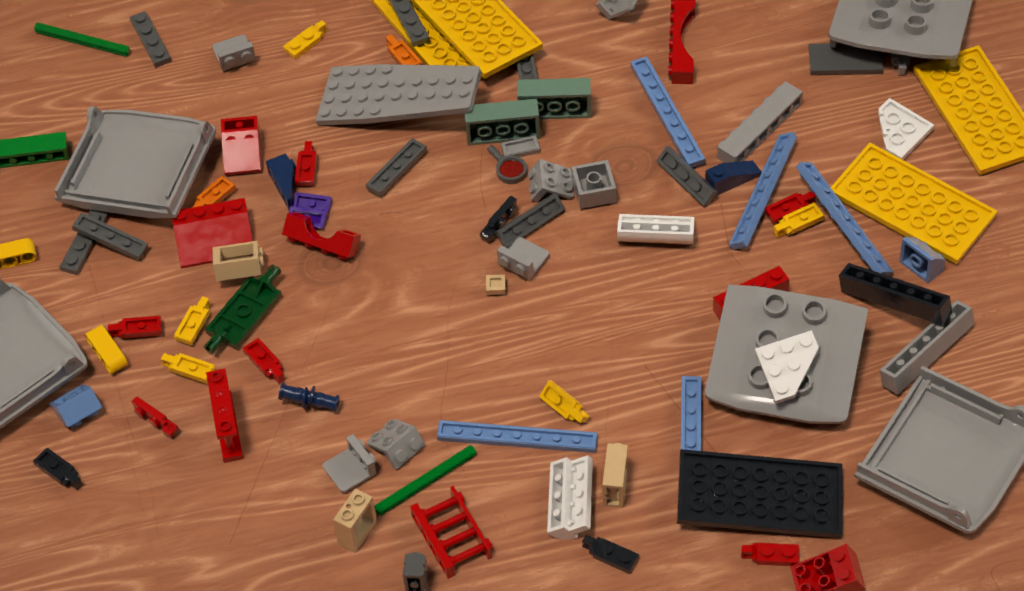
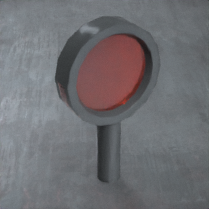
(509, 168)

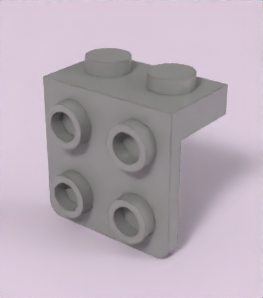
(615, 8)
(234, 52)
(550, 178)
(522, 257)
(397, 441)
(351, 466)

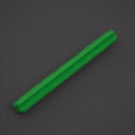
(82, 39)
(424, 480)

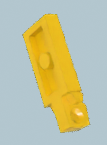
(305, 40)
(798, 220)
(193, 322)
(187, 366)
(563, 402)

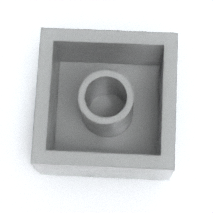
(594, 184)

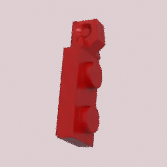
(306, 166)
(788, 205)
(136, 327)
(264, 360)
(155, 417)
(771, 553)

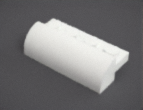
(655, 229)
(570, 497)

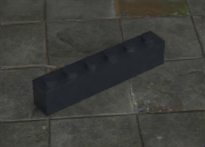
(895, 294)

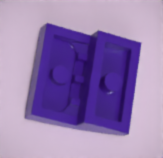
(313, 206)

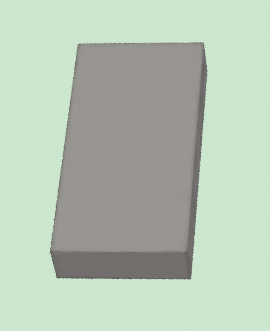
(521, 147)

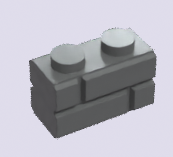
(415, 572)

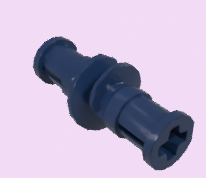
(308, 397)

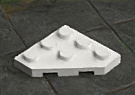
(901, 128)
(787, 364)

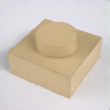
(495, 284)

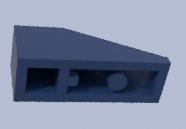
(282, 174)
(731, 174)

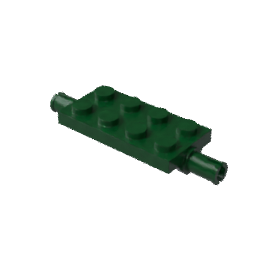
(243, 311)

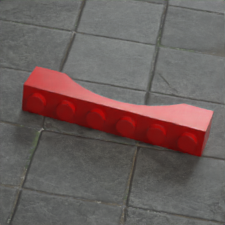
(681, 61)

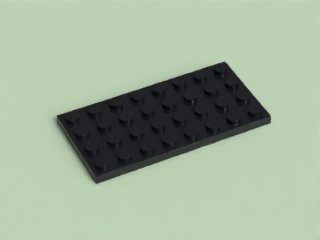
(760, 493)

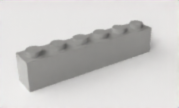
(760, 124)
(926, 348)

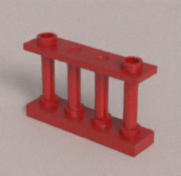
(224, 415)
(440, 547)

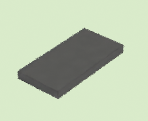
(843, 60)

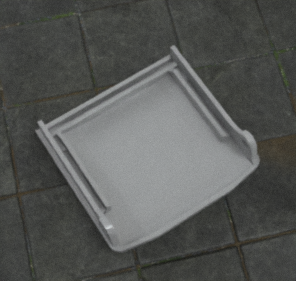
(902, 26)
(135, 163)
(765, 315)
(34, 353)
(947, 452)

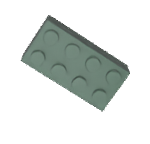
(558, 97)
(502, 121)

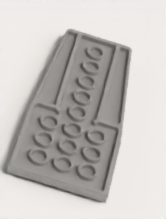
(396, 92)

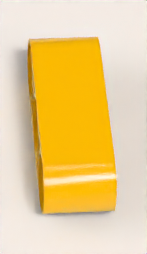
(17, 253)
(106, 349)

